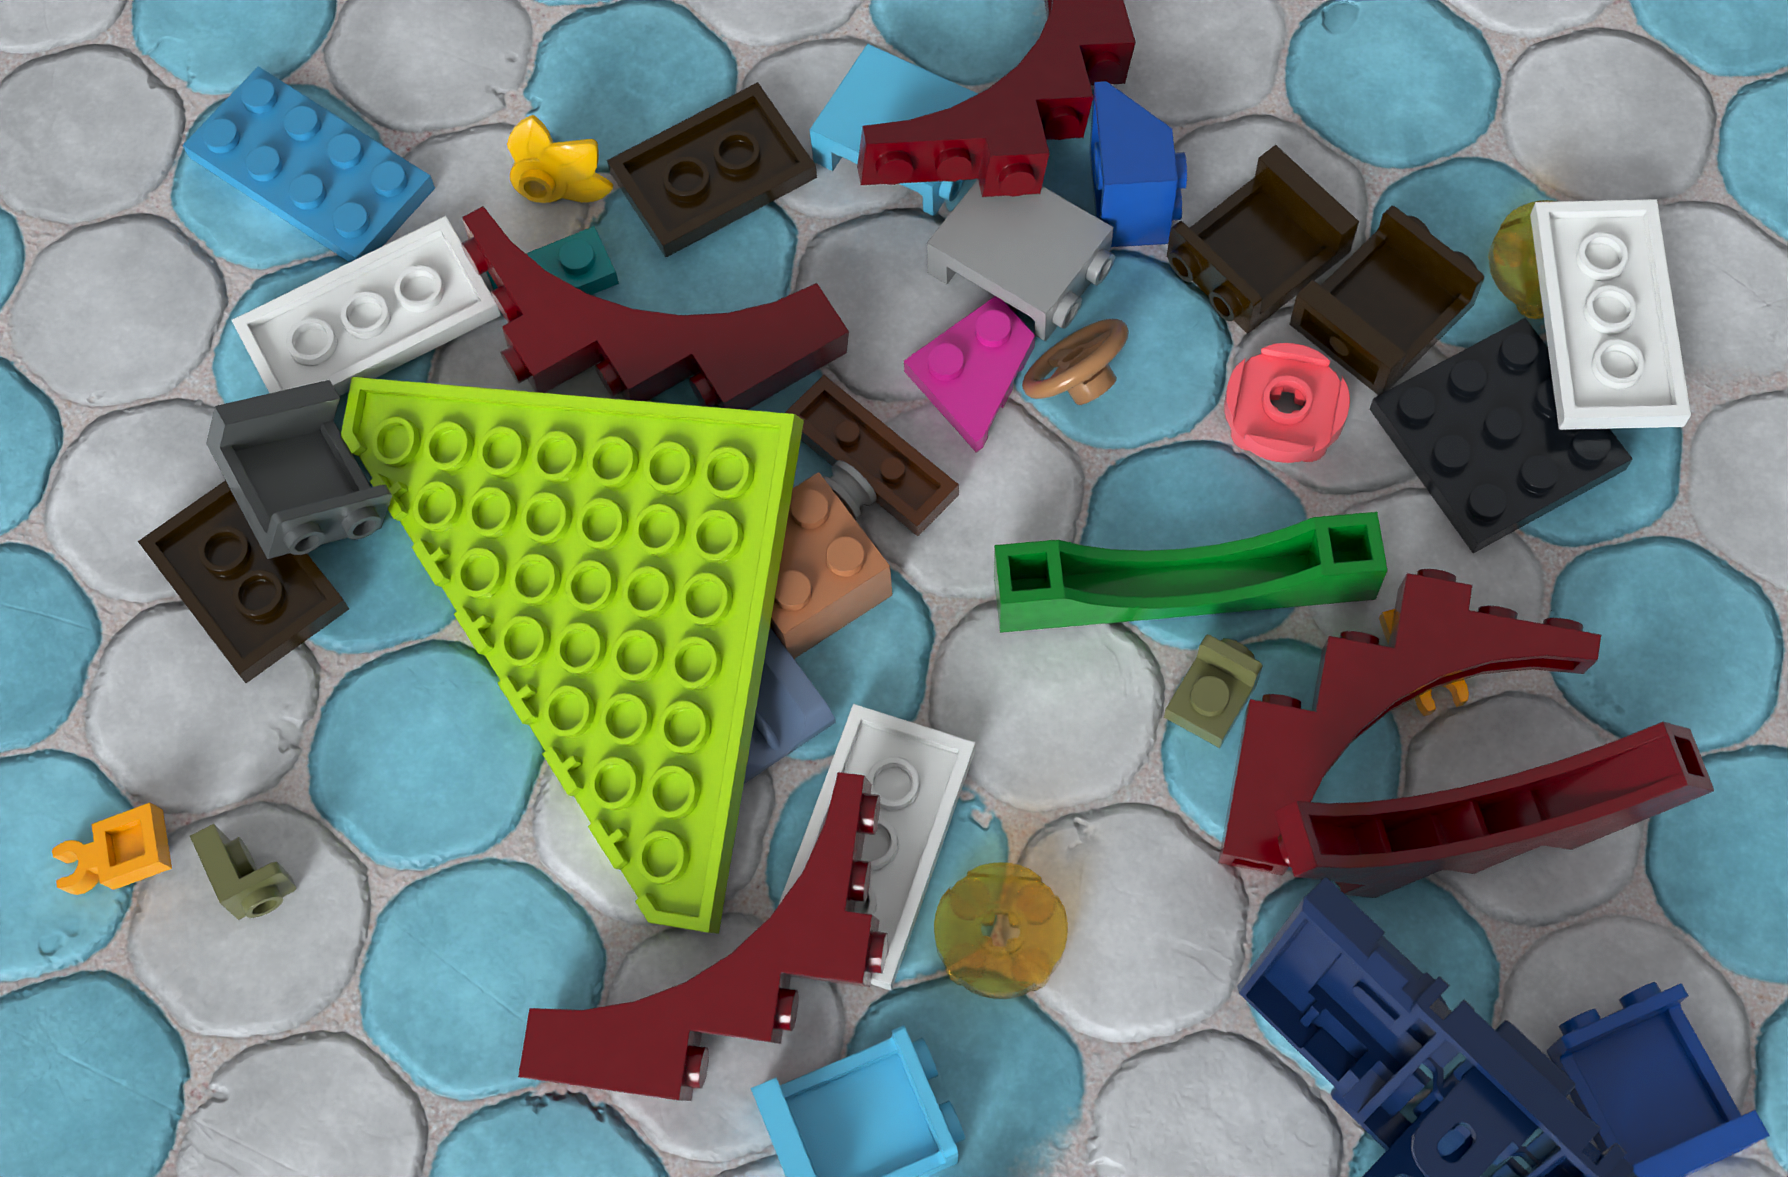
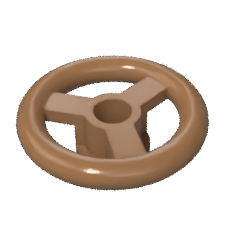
(1081, 363)

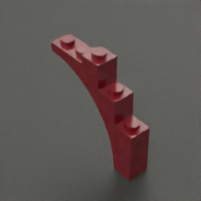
(1005, 128)
(641, 353)
(1359, 682)
(1479, 825)
(813, 934)

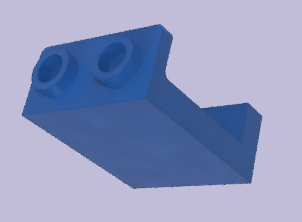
(1652, 1086)

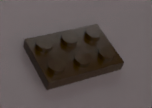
(712, 169)
(242, 600)

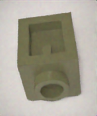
(1215, 689)
(235, 876)

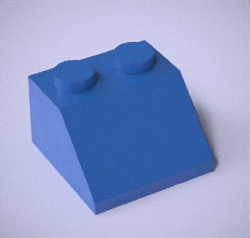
(1134, 170)

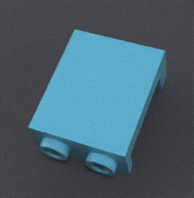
(877, 92)
(863, 1115)

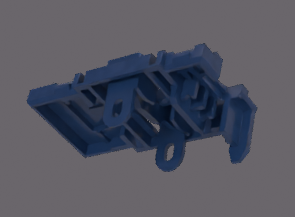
(1376, 1018)

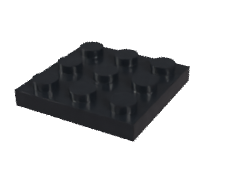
(1490, 437)

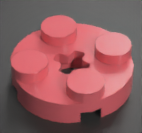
(1279, 435)

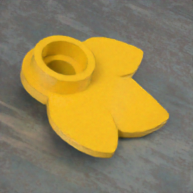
(554, 170)

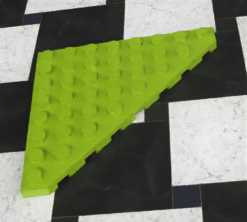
(615, 585)

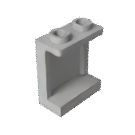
(1025, 251)

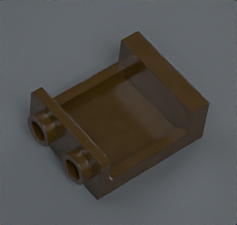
(1263, 242)
(1388, 301)

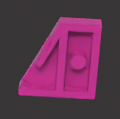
(973, 368)

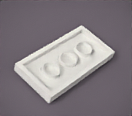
(369, 313)
(1609, 315)
(919, 786)

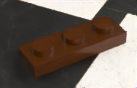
(899, 474)

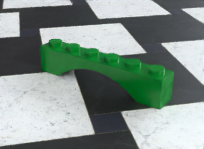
(1291, 567)

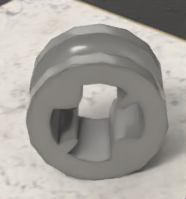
(851, 488)

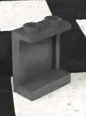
(294, 470)

